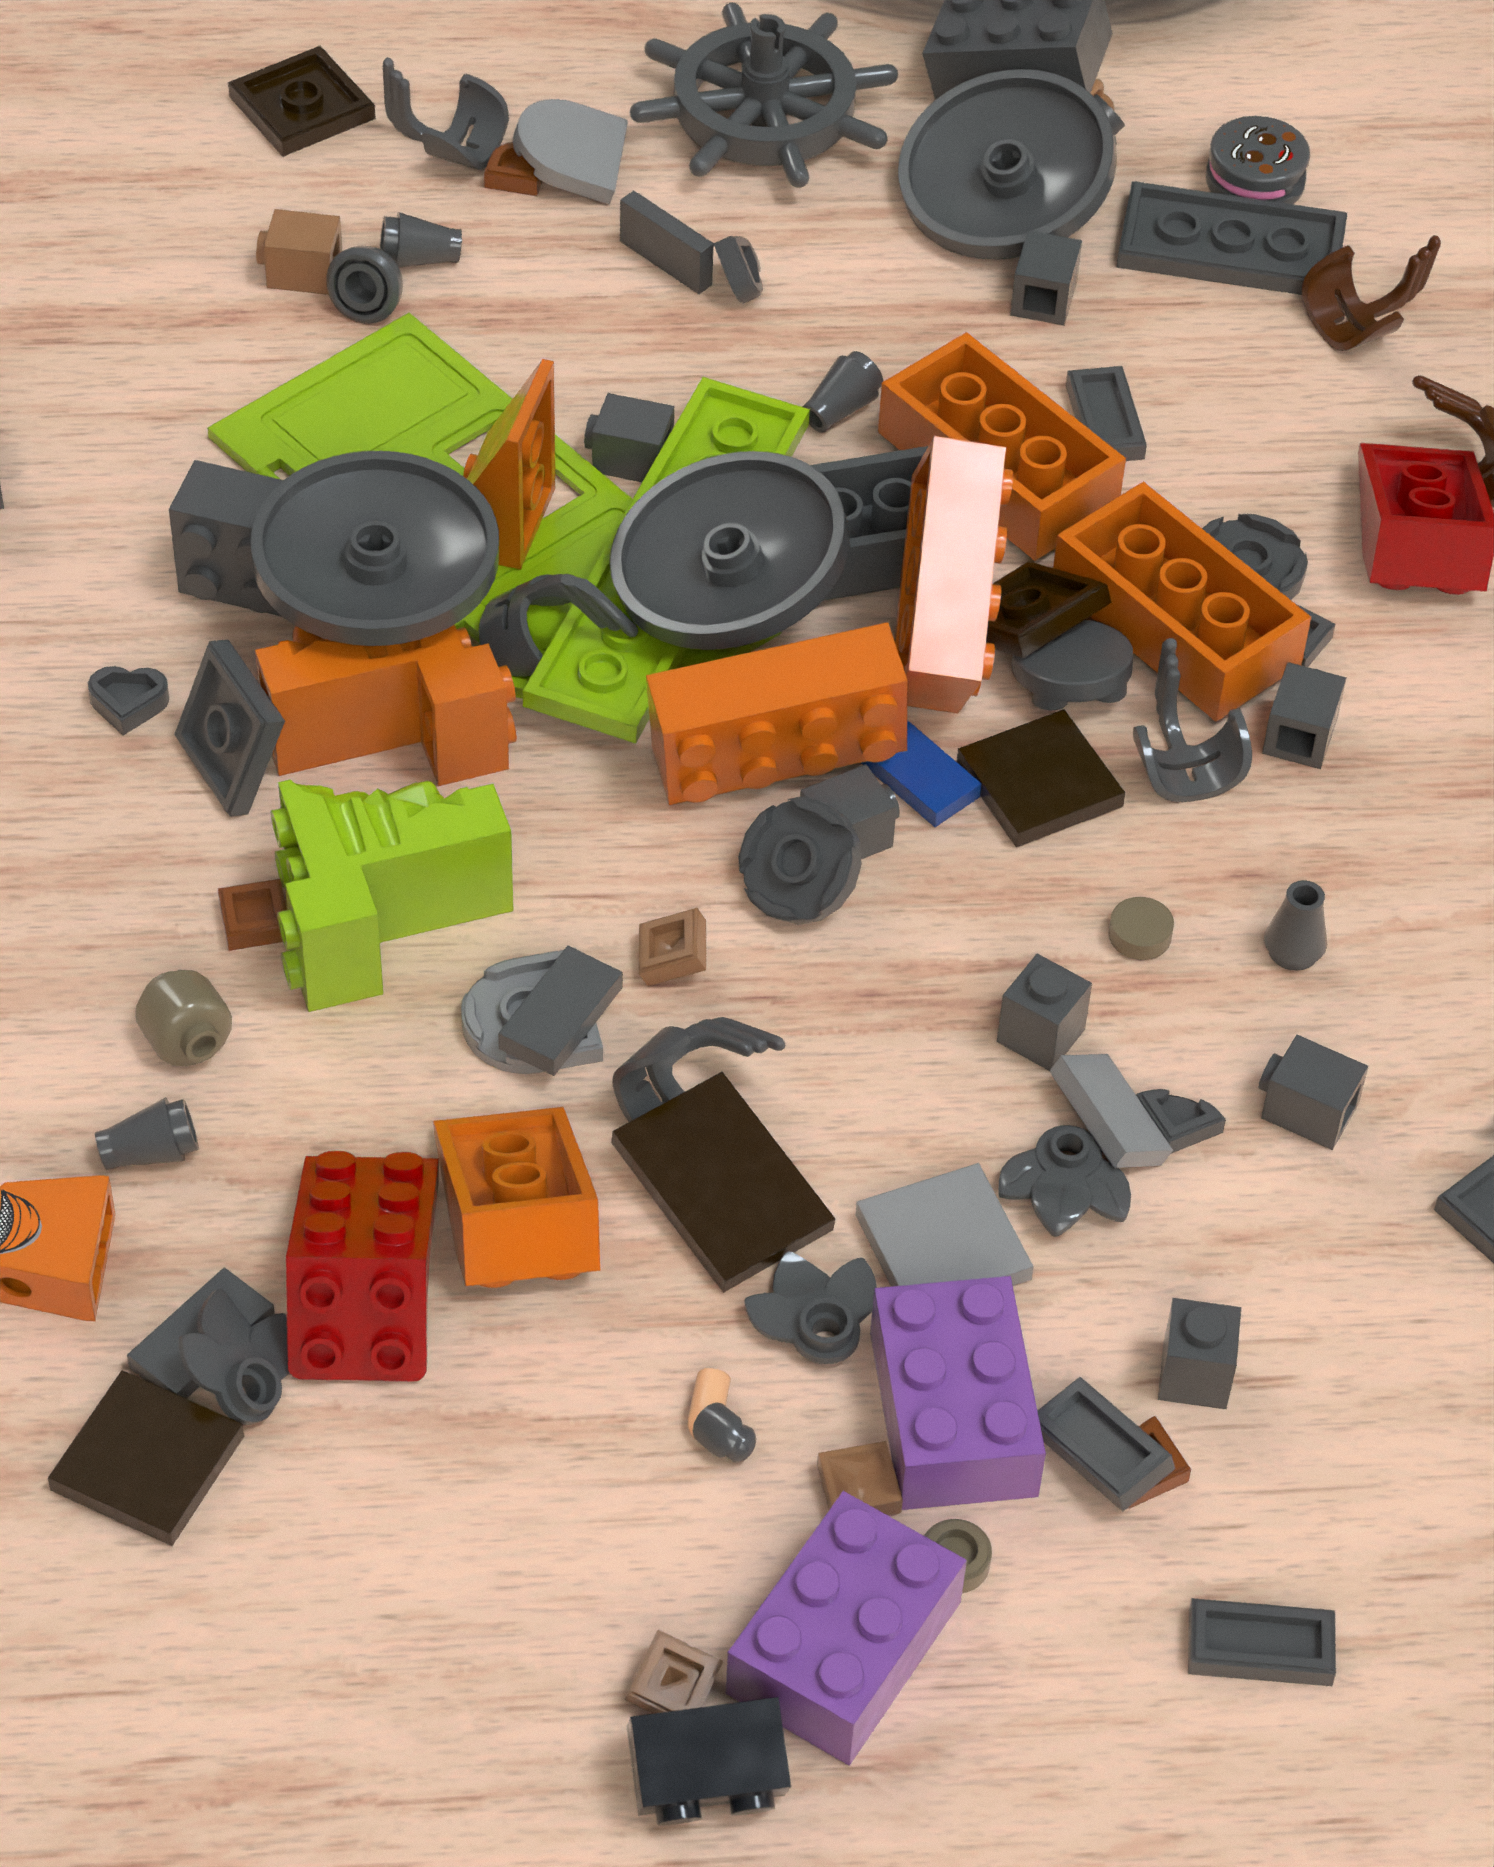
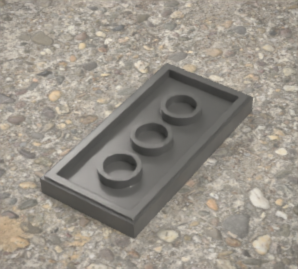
(1226, 237)

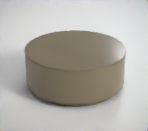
(1141, 928)
(968, 1542)

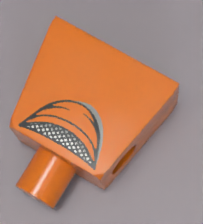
(55, 1244)

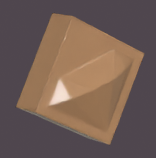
(672, 947)
(863, 1473)
(673, 1676)

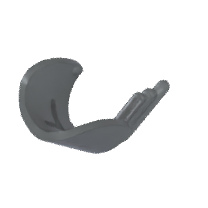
(477, 105)
(506, 624)
(1228, 747)
(667, 1047)

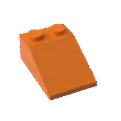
(519, 465)
(518, 1197)

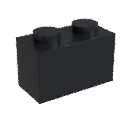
(709, 1759)

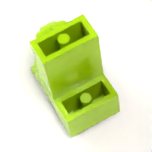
(379, 872)

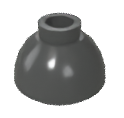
(364, 284)

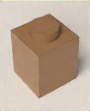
(299, 250)

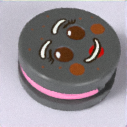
(1258, 160)

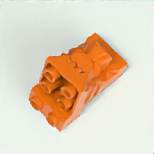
(374, 699)

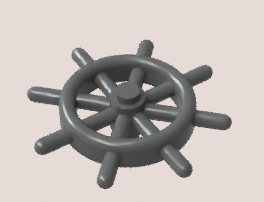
(764, 93)

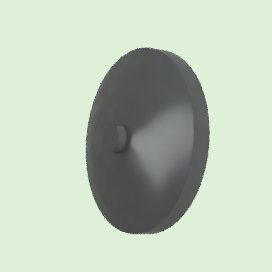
(1007, 160)
(375, 548)
(730, 550)

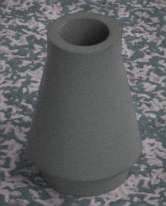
(418, 241)
(844, 389)
(1298, 929)
(149, 1137)

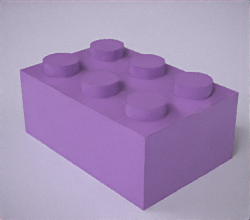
(957, 1392)
(846, 1626)

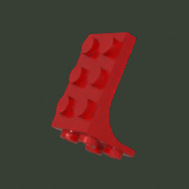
(361, 1267)

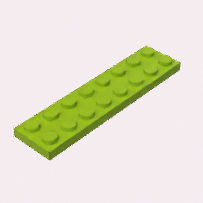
(600, 673)

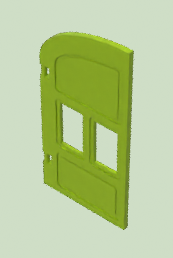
(424, 399)

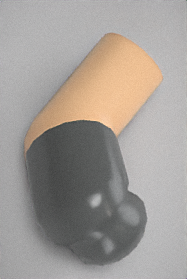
(714, 1423)

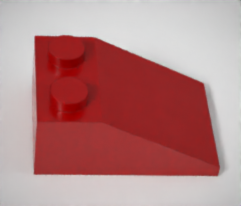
(1425, 518)

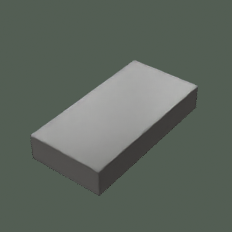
(1111, 1110)

